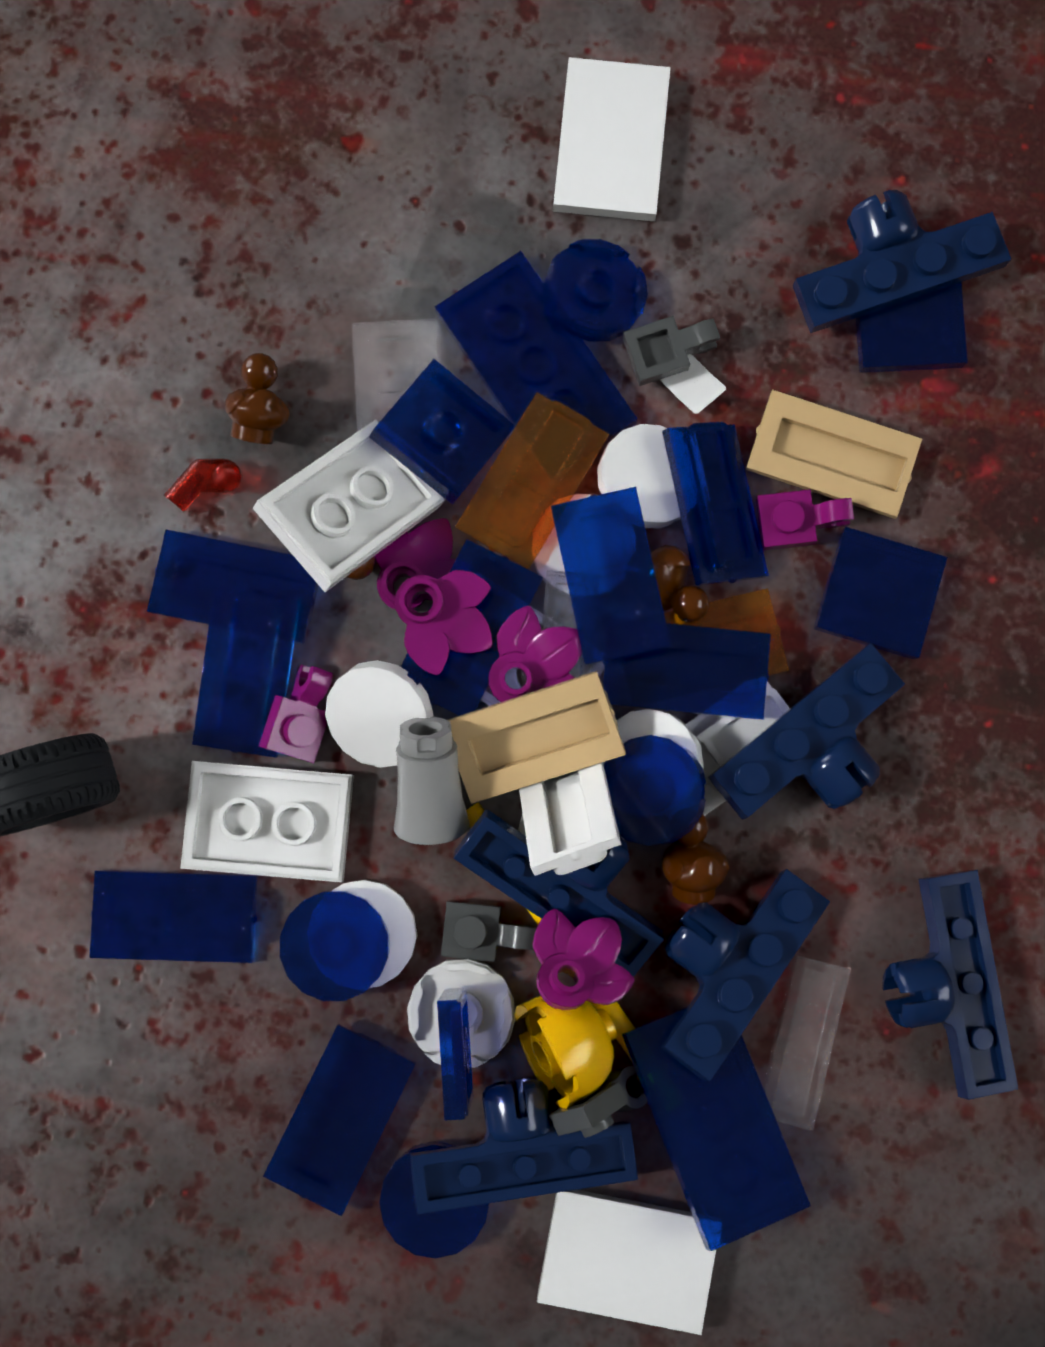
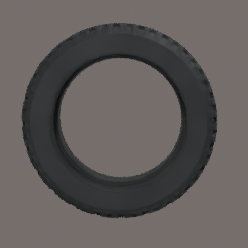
(55, 781)

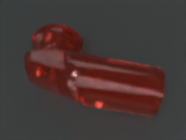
(204, 476)

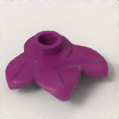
(420, 552)
(449, 624)
(541, 654)
(585, 955)

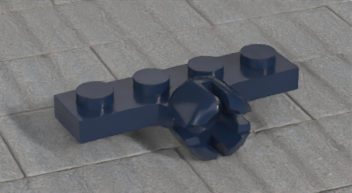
(897, 261)
(814, 740)
(502, 859)
(735, 968)
(957, 986)
(520, 1155)

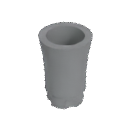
(429, 784)

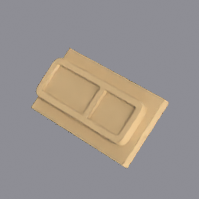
(833, 454)
(536, 737)

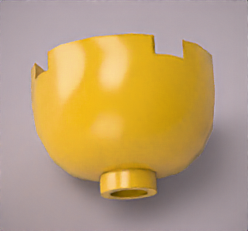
(567, 1047)

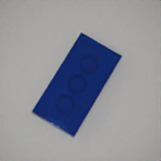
(523, 351)
(718, 1137)

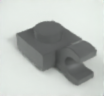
(662, 349)
(476, 932)
(595, 1112)

